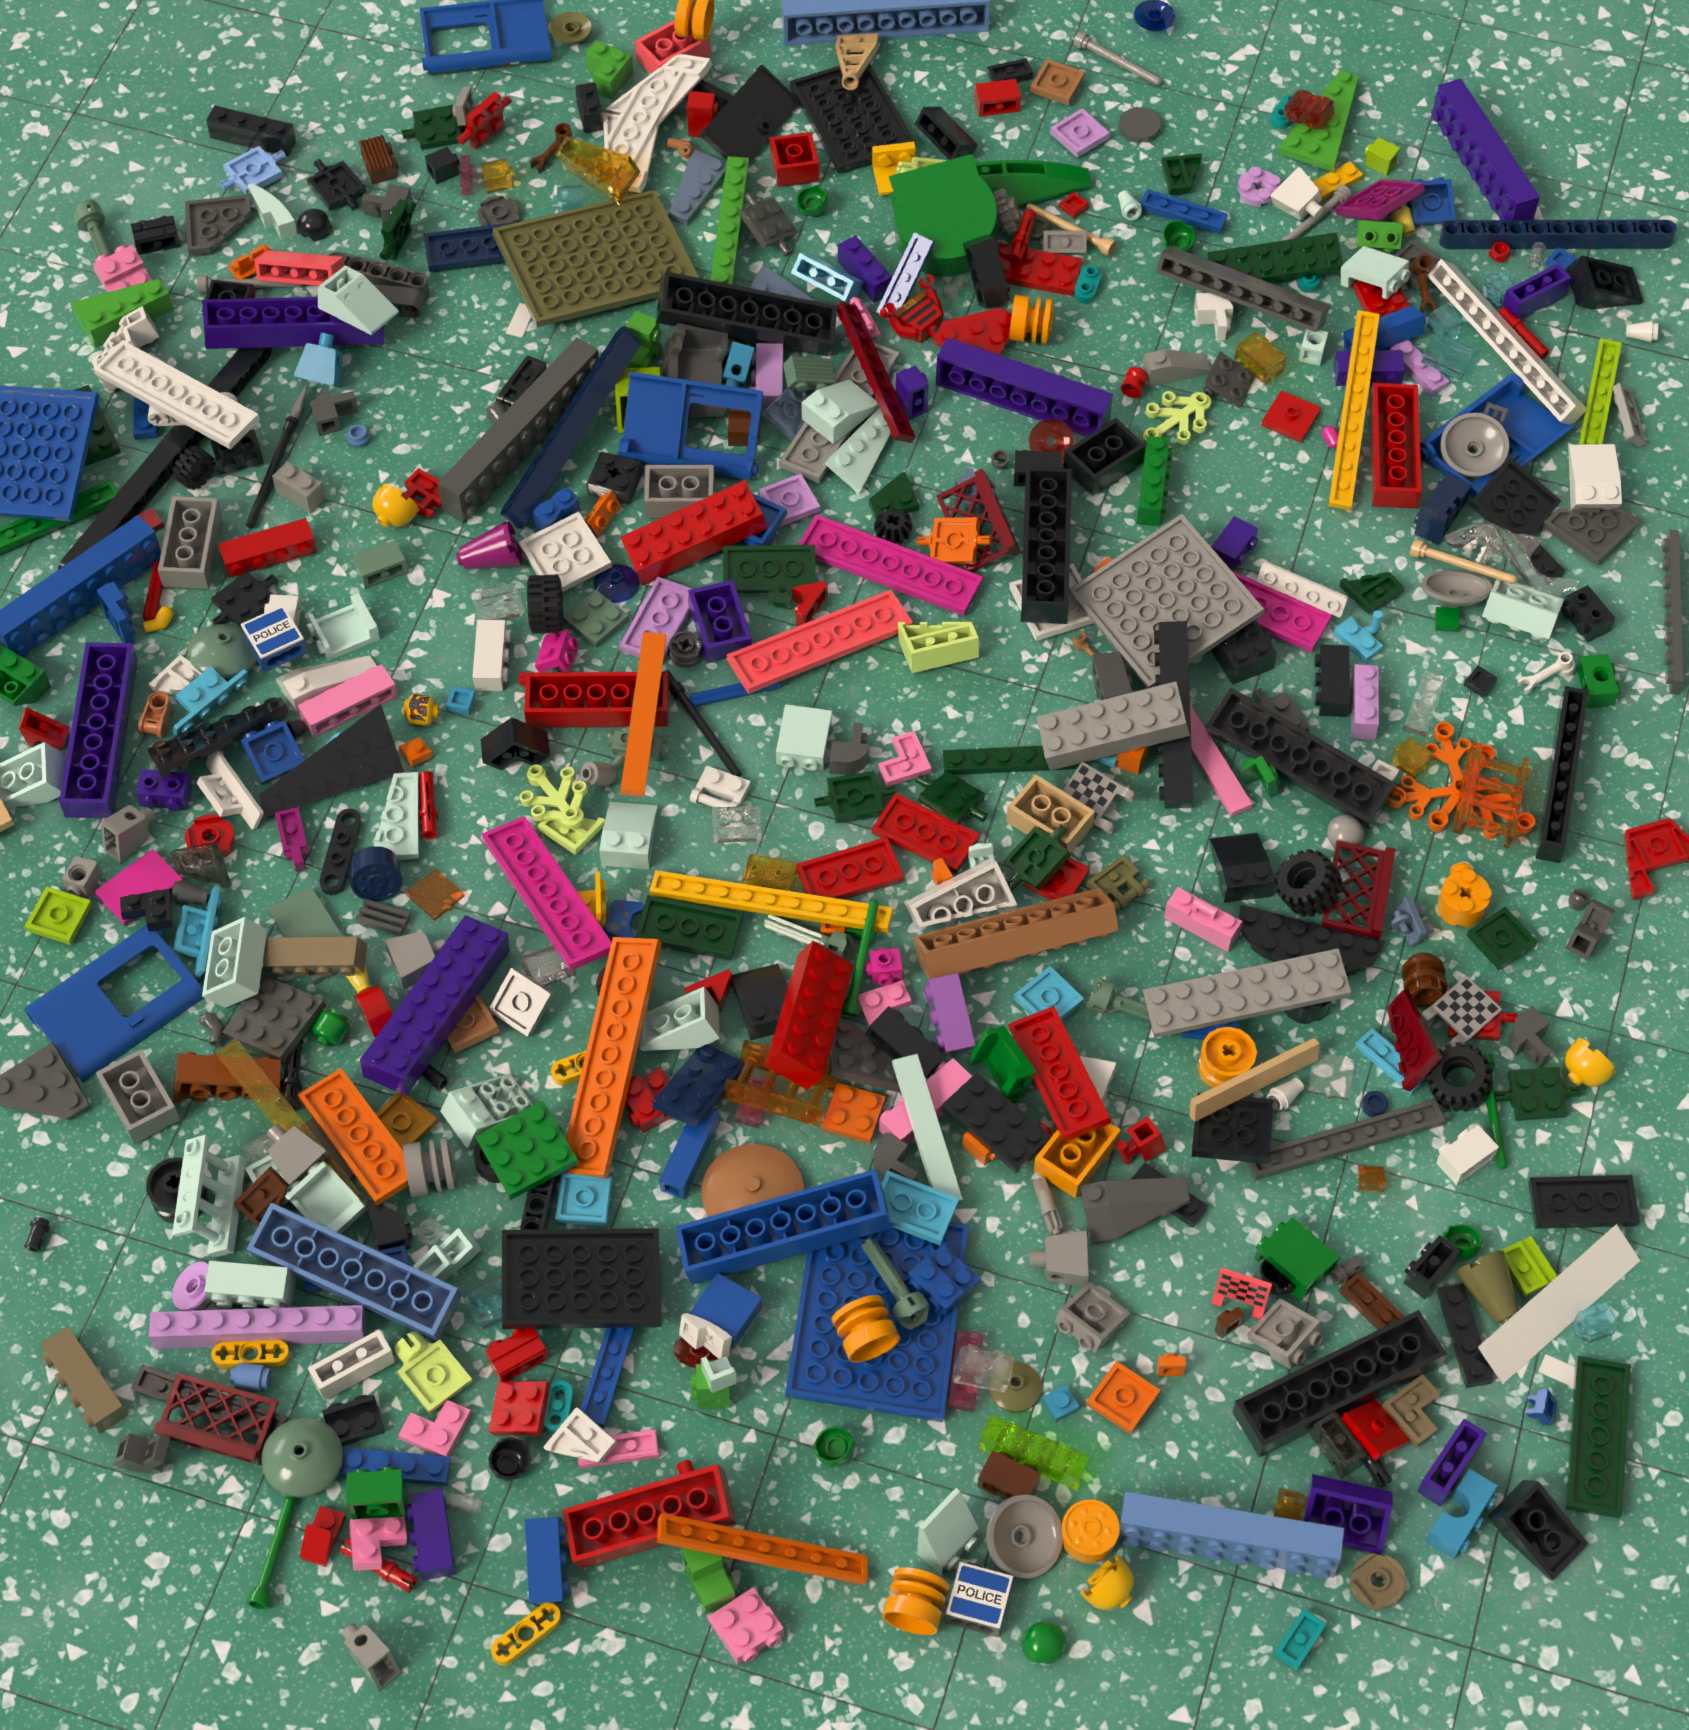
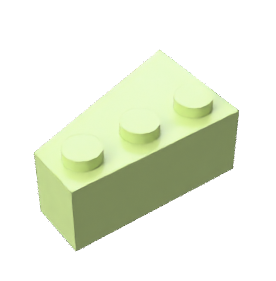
(937, 645)

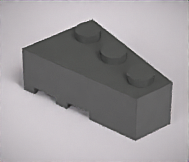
(1110, 675)

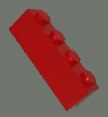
(267, 547)

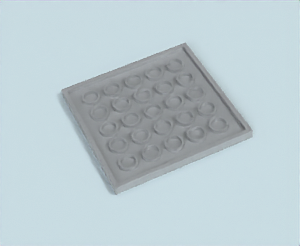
(1165, 580)

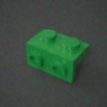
(1257, 768)

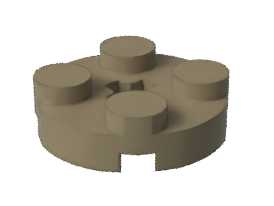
(1375, 1596)

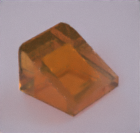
(1371, 1178)

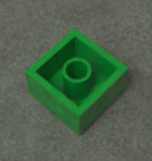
(377, 1493)

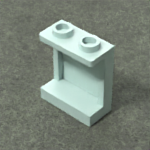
(1376, 269)
(344, 629)
(803, 737)
(326, 1198)

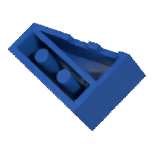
(546, 1559)

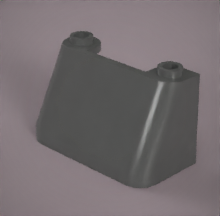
(696, 356)

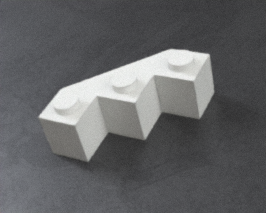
(135, 329)

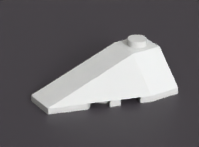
(314, 680)

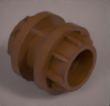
(1424, 978)

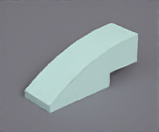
(272, 212)
(450, 1256)

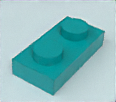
(1299, 1639)

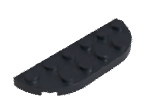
(1285, 938)

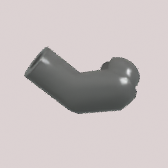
(216, 1026)

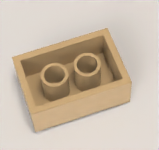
(1048, 807)

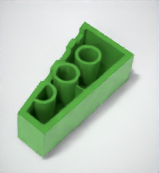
(102, 313)

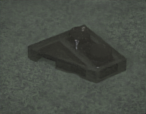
(201, 863)

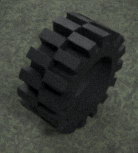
(194, 468)

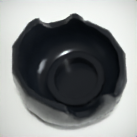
(314, 224)
(1280, 1284)
(509, 1459)

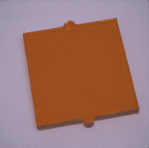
(435, 894)

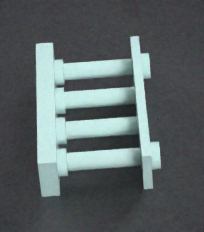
(227, 1190)

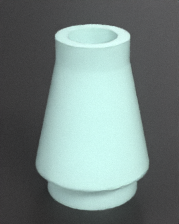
(1129, 206)

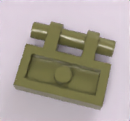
(1117, 876)

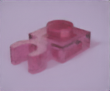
(467, 171)

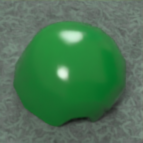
(812, 201)
(1179, 235)
(1465, 1239)
(834, 1446)
(1043, 1642)

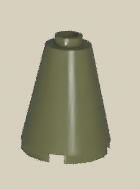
(1491, 1285)

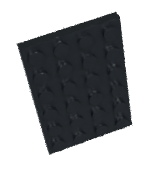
(850, 119)
(581, 1278)

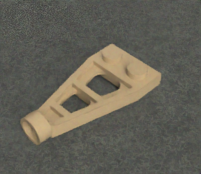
(855, 43)

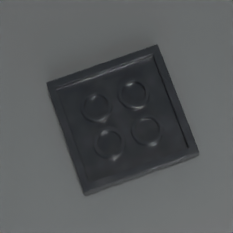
(1515, 500)
(1236, 1132)

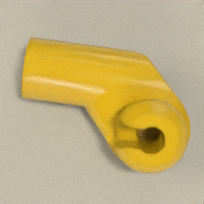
(161, 620)

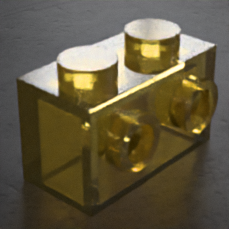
(1260, 357)
(770, 873)

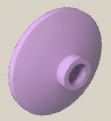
(190, 1287)

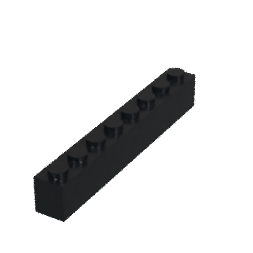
(1176, 753)
(1562, 774)

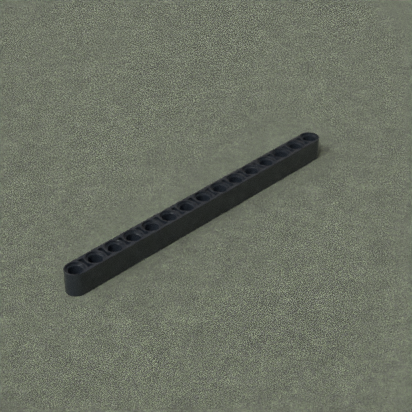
(160, 463)

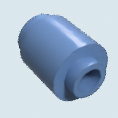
(251, 1377)

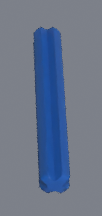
(725, 693)

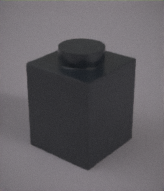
(442, 165)

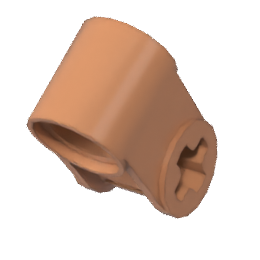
(155, 718)

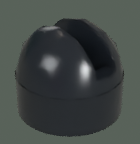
(296, 727)

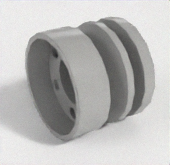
(429, 1167)

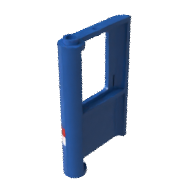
(515, 30)

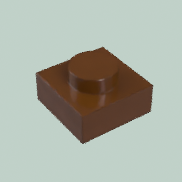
(1228, 1322)

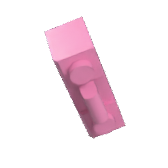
(1203, 919)

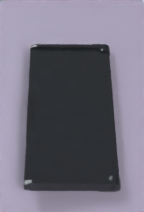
(750, 116)

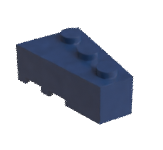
(1442, 508)

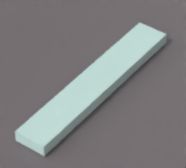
(925, 1125)

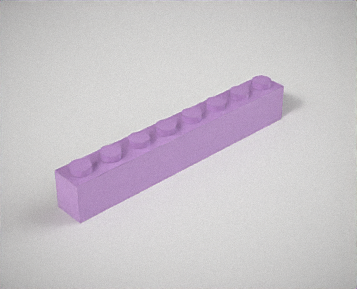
(289, 1325)

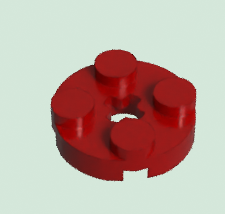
(214, 825)

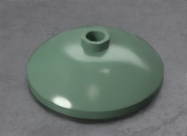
(221, 648)
(304, 1473)

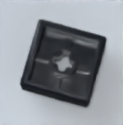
(229, 290)
(615, 474)

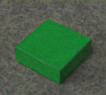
(1447, 619)

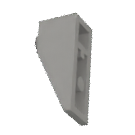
(1173, 365)

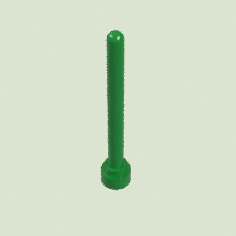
(851, 1005)
(1494, 1120)
(260, 1597)

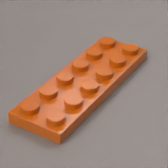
(357, 1135)

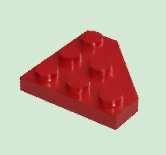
(983, 330)

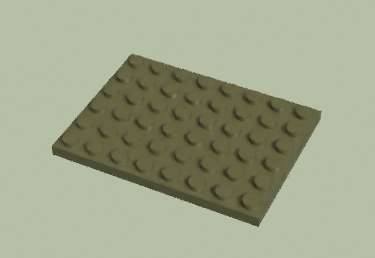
(598, 251)

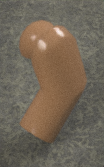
(682, 146)

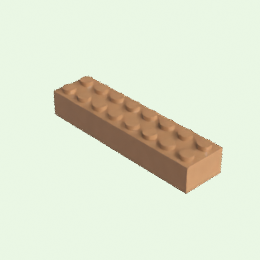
(1016, 934)

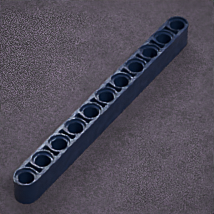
(1558, 233)
(570, 427)

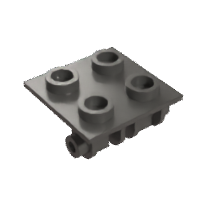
(1228, 380)

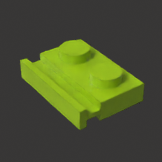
(1528, 1266)

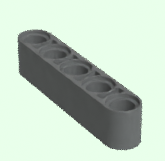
(386, 274)
(405, 299)

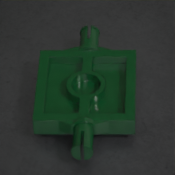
(434, 127)
(397, 229)
(854, 796)
(951, 797)
(1037, 858)
(1537, 1093)

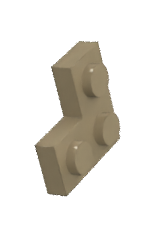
(1407, 1408)

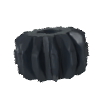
(893, 526)

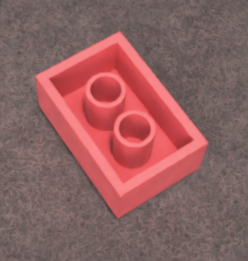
(663, 44)

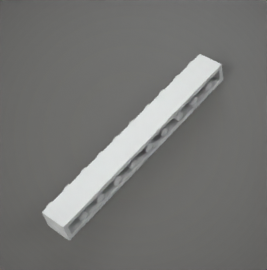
(1507, 342)

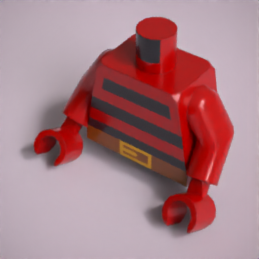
(918, 317)

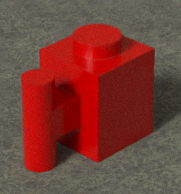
(1144, 1140)

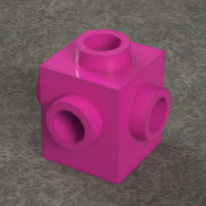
(884, 966)

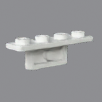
(1302, 589)
(228, 792)

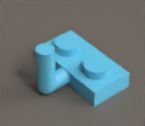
(1360, 639)

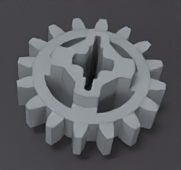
(1007, 212)

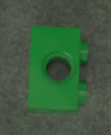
(1598, 676)

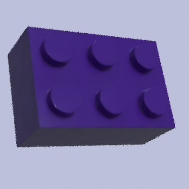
(719, 620)

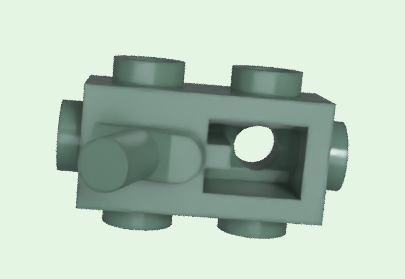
(619, 740)

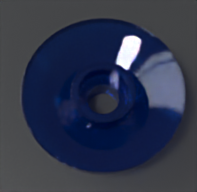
(1154, 15)
(617, 590)

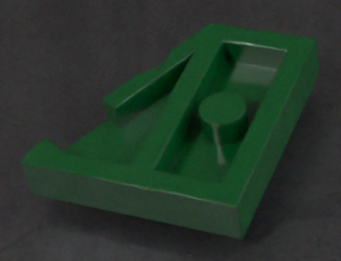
(1180, 172)
(895, 494)
(1372, 590)

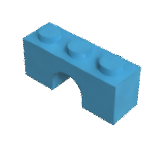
(1452, 1533)

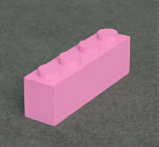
(347, 700)
(941, 1086)

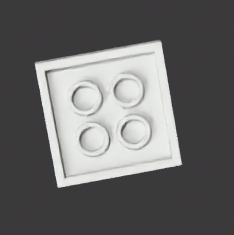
(566, 550)
(1076, 616)

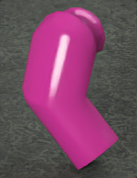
(1330, 436)

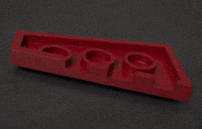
(1413, 1040)

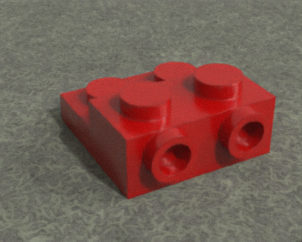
(640, 1100)

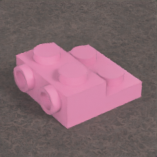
(121, 269)
(746, 1626)

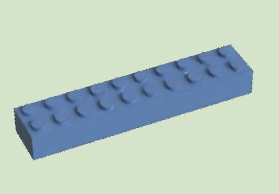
(825, 19)

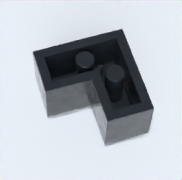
(514, 741)

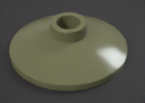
(571, 27)
(1020, 1397)

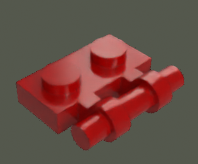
(426, 487)

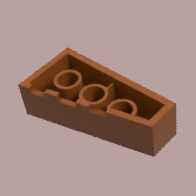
(207, 1076)

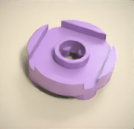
(1260, 178)

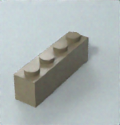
(315, 955)
(83, 1379)

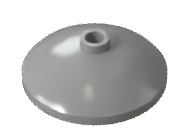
(1479, 433)
(1456, 587)
(1038, 1540)

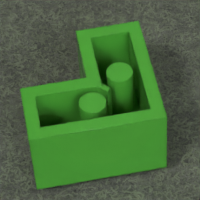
(608, 67)
(649, 333)
(709, 1579)

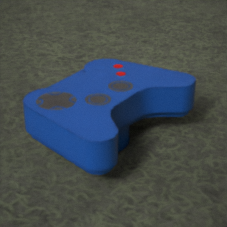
(620, 917)

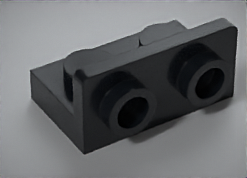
(355, 1419)

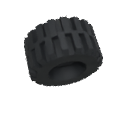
(545, 603)
(1298, 872)
(1461, 1096)

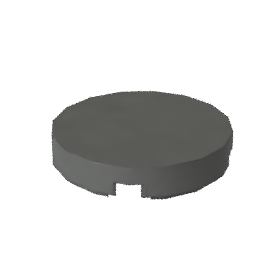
(1139, 124)
(498, 211)

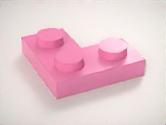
(908, 764)
(877, 1000)
(436, 1436)
(370, 1535)

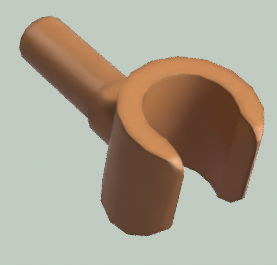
(1082, 643)

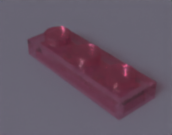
(963, 1396)

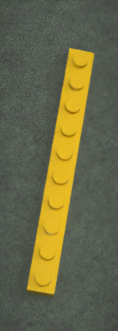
(1353, 410)
(767, 901)

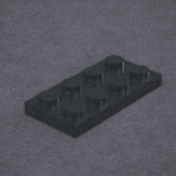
(996, 1122)
(1583, 1201)

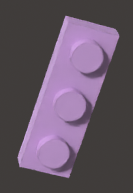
(1426, 376)

